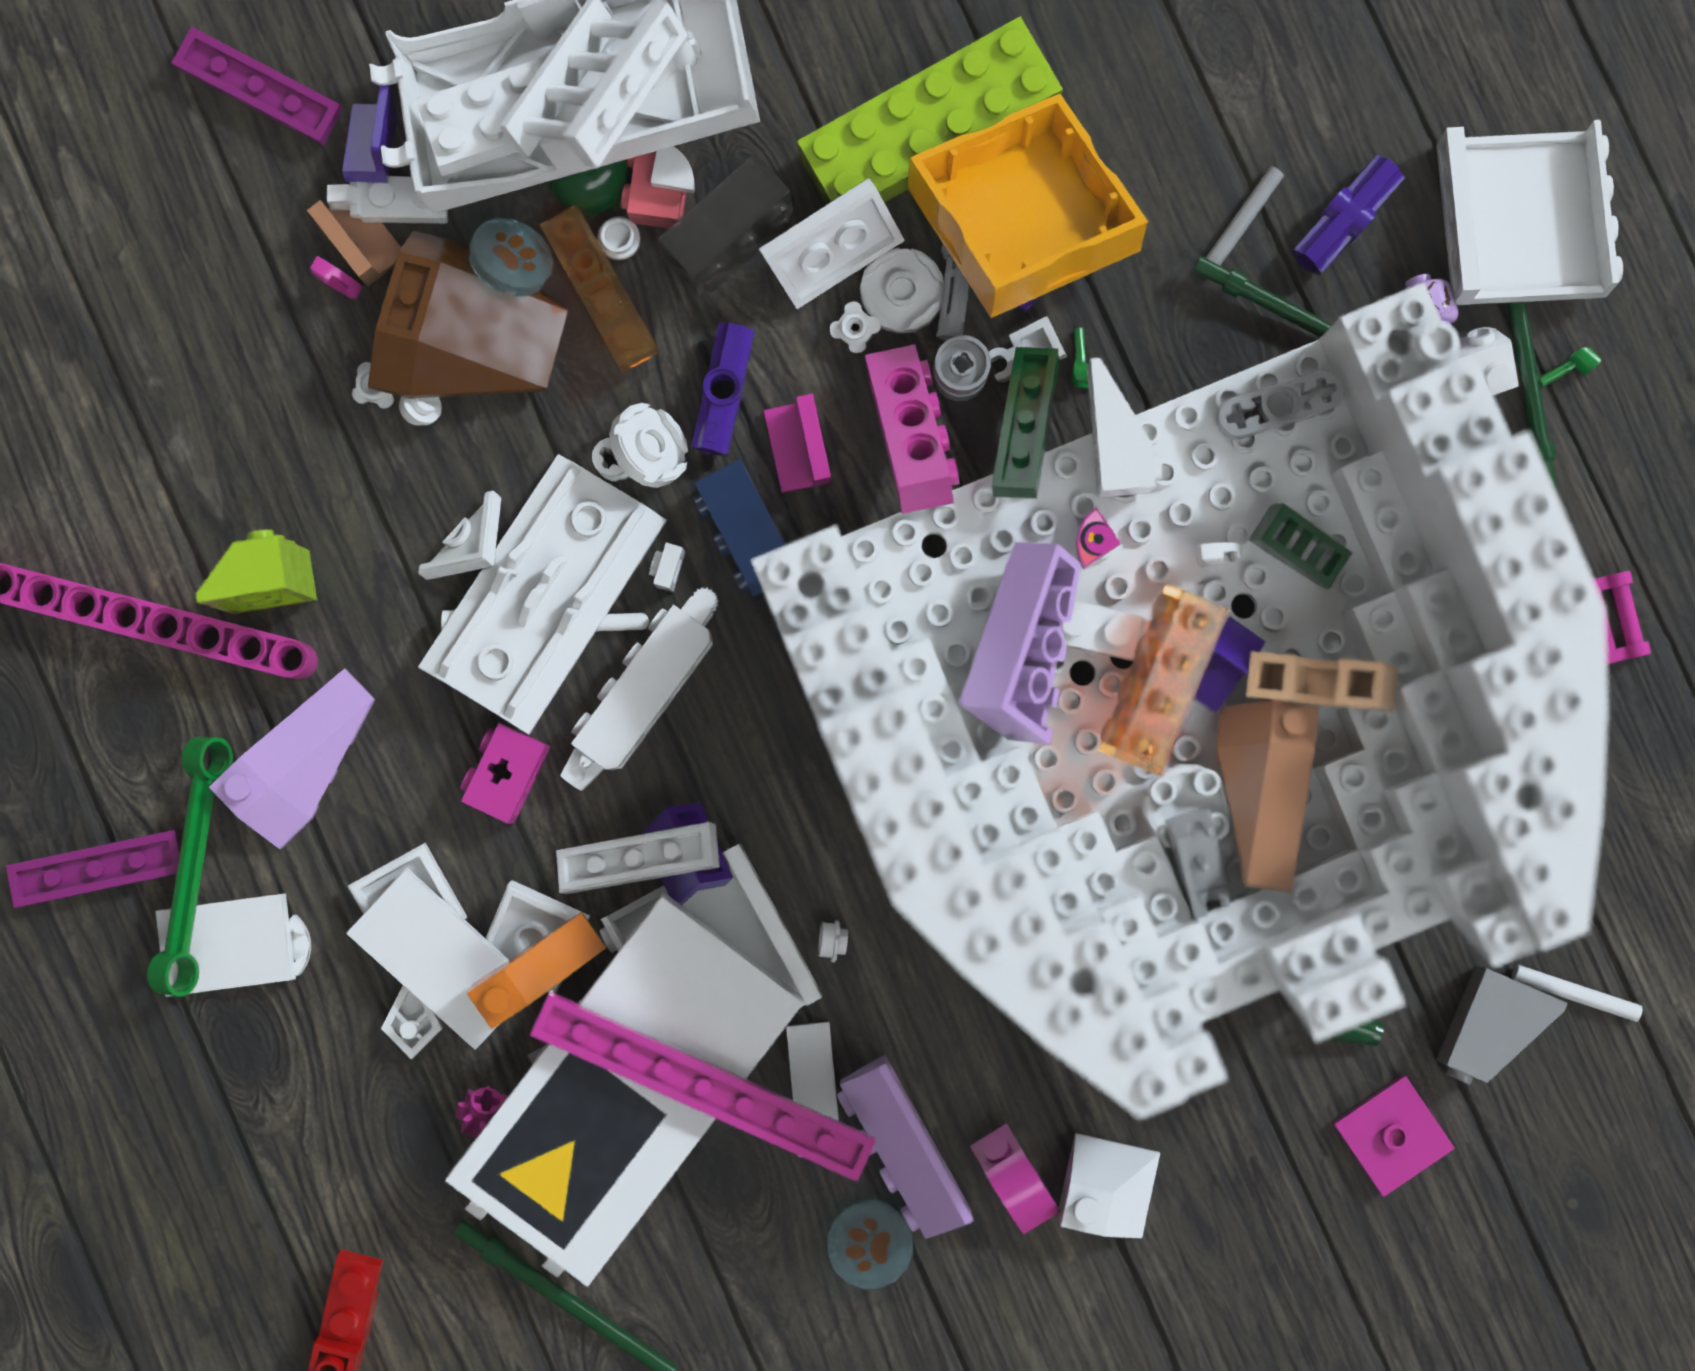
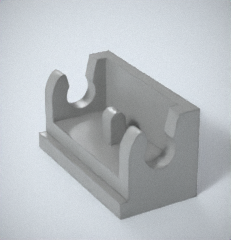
(1198, 860)

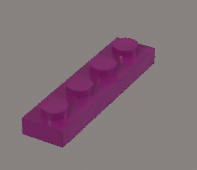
(257, 86)
(94, 868)

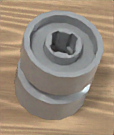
(961, 368)

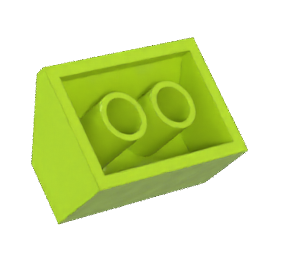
(259, 575)

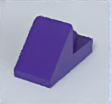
(1227, 664)

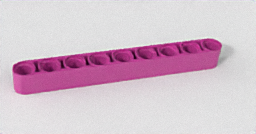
(150, 620)

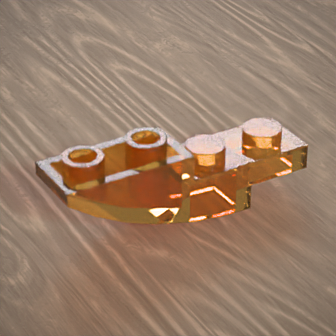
(599, 288)

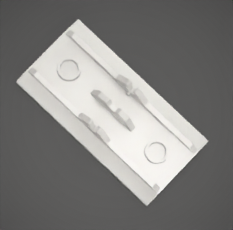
(544, 594)

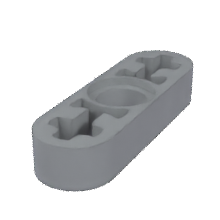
(1314, 406)

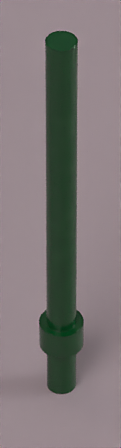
(1236, 283)
(1531, 388)
(494, 1252)

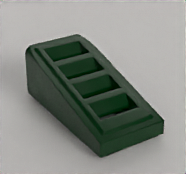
(1277, 548)

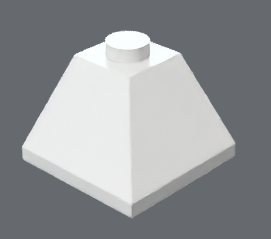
(1107, 1187)

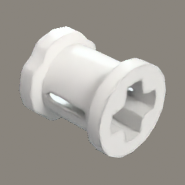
(614, 472)

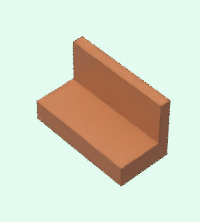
(365, 246)

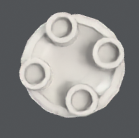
(1183, 791)

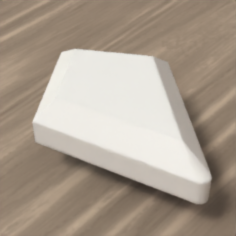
(411, 1023)

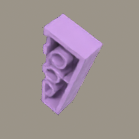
(1023, 642)

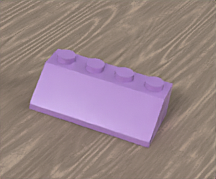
(905, 1148)

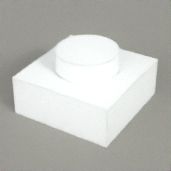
(666, 566)

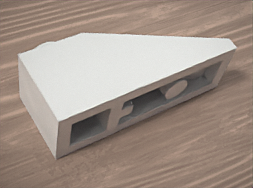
(1120, 444)

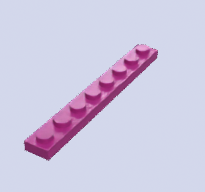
(703, 1086)

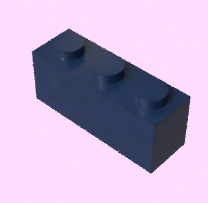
(741, 520)

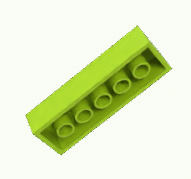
(928, 109)

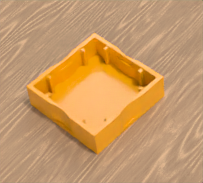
(1026, 205)

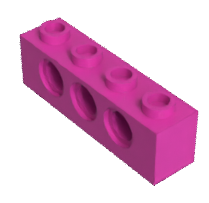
(910, 429)

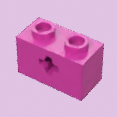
(507, 797)

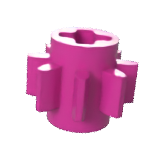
(478, 1109)

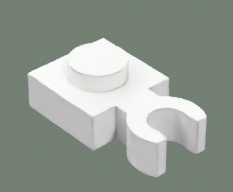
(1036, 335)

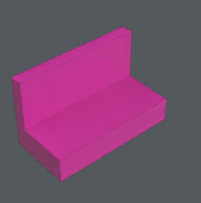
(798, 445)

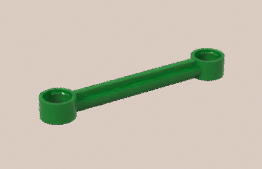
(189, 867)

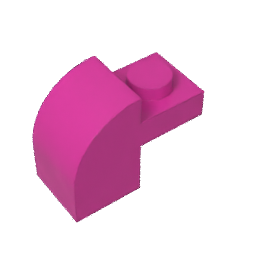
(1014, 1179)

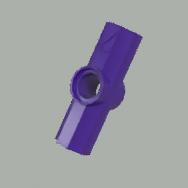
(1348, 215)
(727, 363)

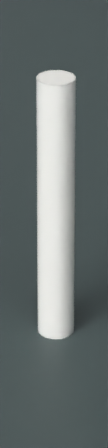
(1577, 993)

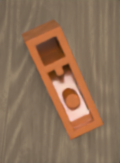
(535, 970)

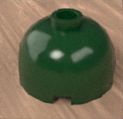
(593, 189)

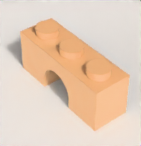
(1322, 682)

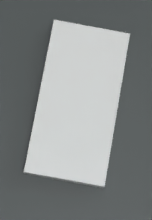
(429, 952)

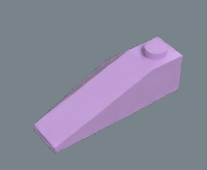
(287, 771)

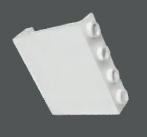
(1528, 216)
(737, 912)

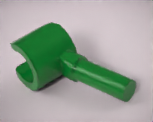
(1583, 360)
(1079, 371)

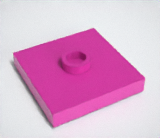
(1393, 1135)

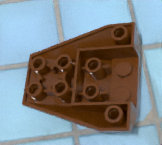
(454, 333)

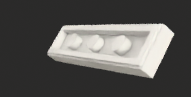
(637, 858)

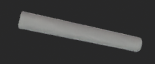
(1245, 215)

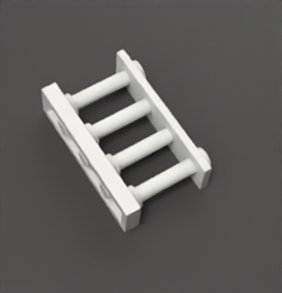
(616, 96)

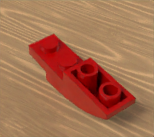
(347, 1313)

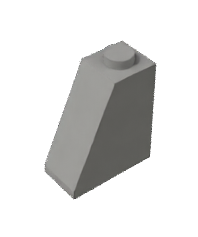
(1494, 1025)

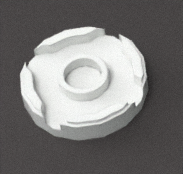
(902, 290)
(648, 445)

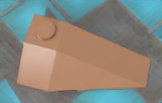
(1266, 776)

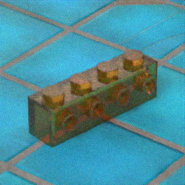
(1163, 679)

